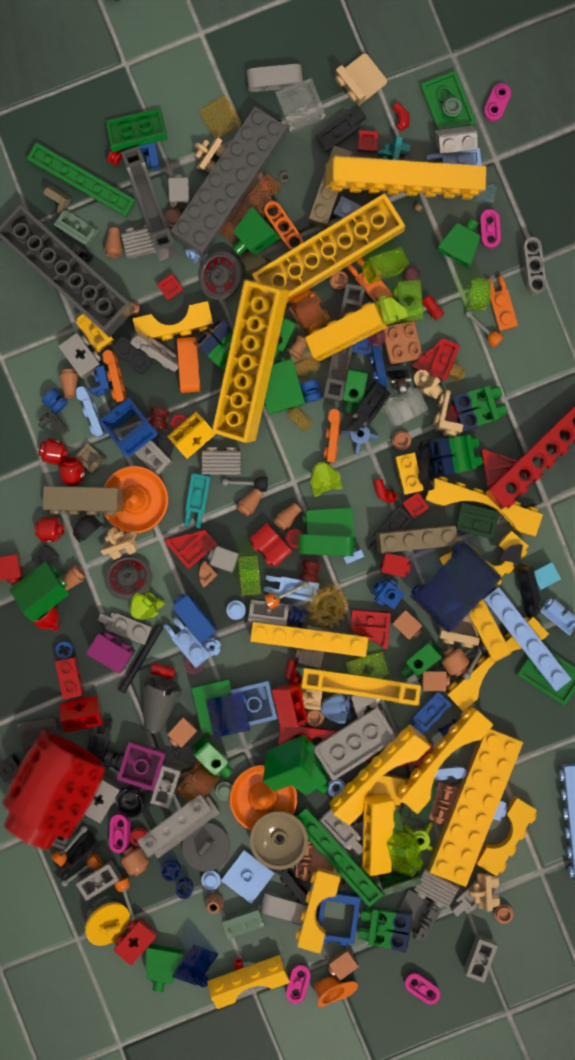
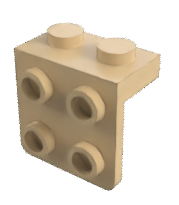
(360, 79)
(448, 428)
(463, 632)

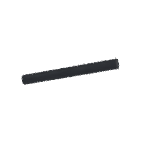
(140, 659)

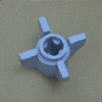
(359, 440)
(337, 708)

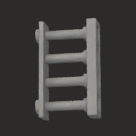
(178, 826)

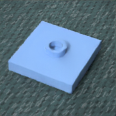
(247, 876)

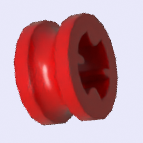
(115, 158)

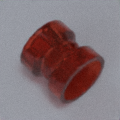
(158, 418)
(310, 571)

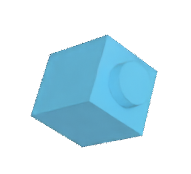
(546, 575)

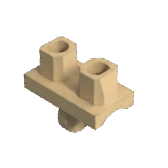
(215, 148)
(427, 384)
(117, 540)
(312, 698)
(483, 892)

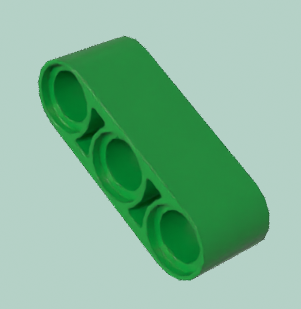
(325, 545)

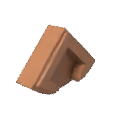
(206, 574)

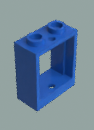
(136, 438)
(194, 617)
(346, 898)

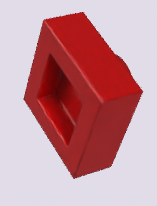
(367, 141)
(170, 287)
(415, 505)

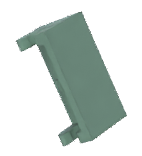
(76, 228)
(243, 922)

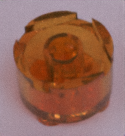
(308, 311)
(197, 782)

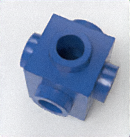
(387, 592)

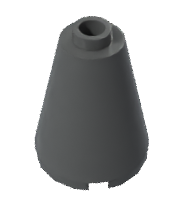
(159, 703)

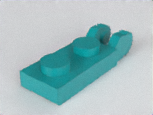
(197, 498)

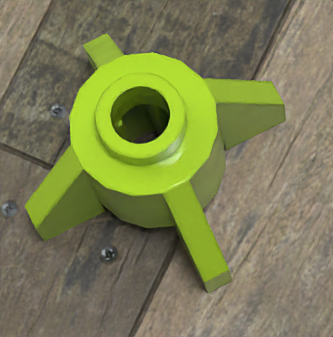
(390, 310)
(324, 478)
(145, 605)
(421, 833)

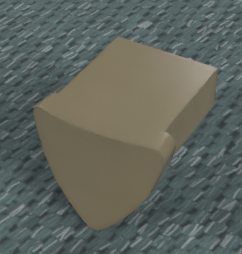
(58, 196)
(252, 262)
(91, 458)

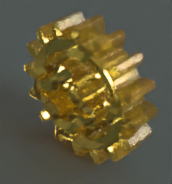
(336, 607)

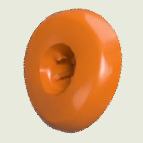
(143, 499)
(253, 798)

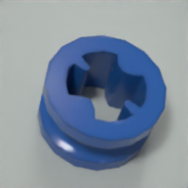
(63, 655)

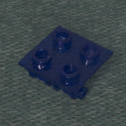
(228, 715)
(195, 966)

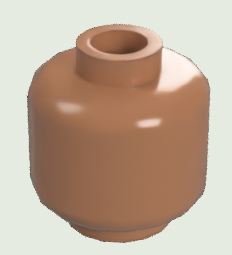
(455, 661)
(134, 861)

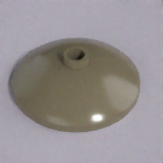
(274, 852)

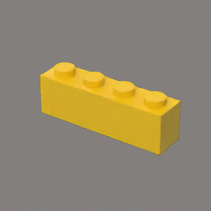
(346, 331)
(377, 831)

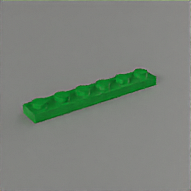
(81, 180)
(340, 858)

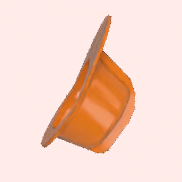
(333, 990)

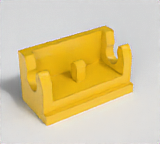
(96, 336)

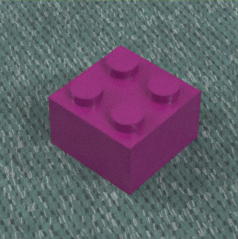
(111, 652)
(141, 765)

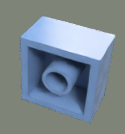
(258, 702)

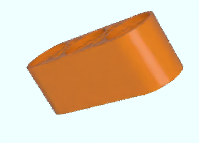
(282, 218)
(188, 365)

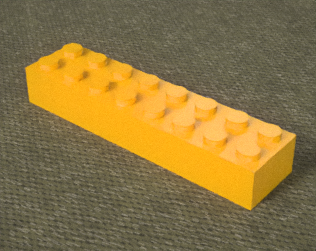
(405, 177)
(333, 248)
(250, 361)
(474, 806)

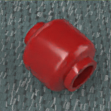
(52, 451)
(71, 471)
(49, 529)

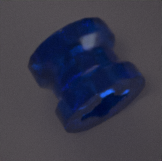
(297, 616)
(168, 873)

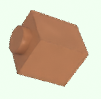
(407, 625)
(434, 680)
(182, 732)
(342, 964)

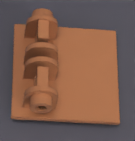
(402, 343)
(443, 802)
(311, 863)

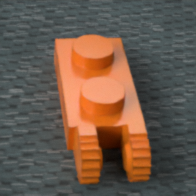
(372, 290)
(502, 306)
(114, 375)
(333, 436)

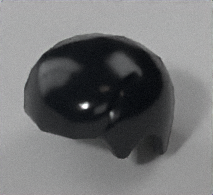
(85, 527)
(130, 802)

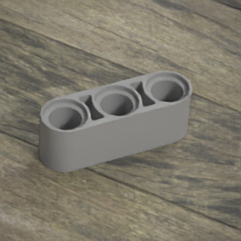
(273, 77)
(537, 257)
(283, 907)

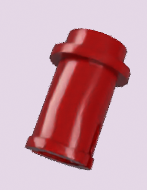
(433, 308)
(163, 671)

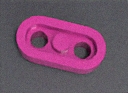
(498, 102)
(490, 229)
(119, 832)
(299, 983)
(421, 988)

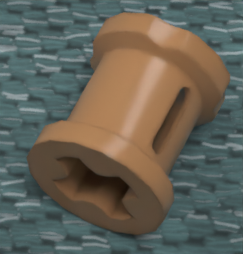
(297, 347)

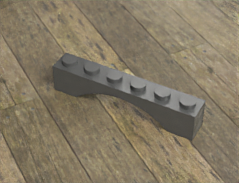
(149, 203)
(341, 360)

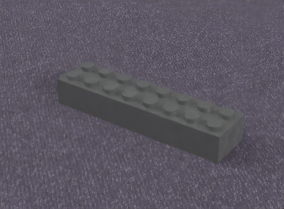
(228, 182)
(65, 271)

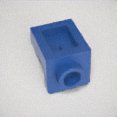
(151, 155)
(102, 379)

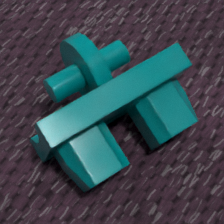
(397, 148)

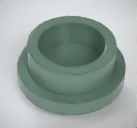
(452, 107)
(223, 791)

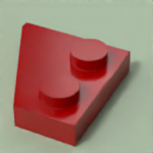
(438, 359)
(496, 466)
(191, 547)
(372, 624)

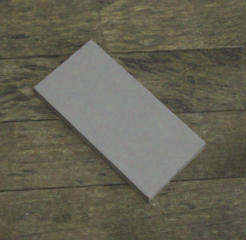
(354, 743)

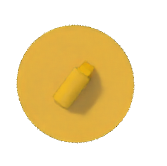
(107, 923)

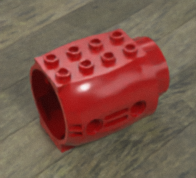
(51, 790)

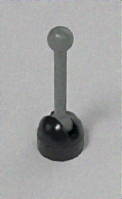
(260, 483)
(481, 649)

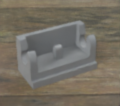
(153, 458)
(261, 613)

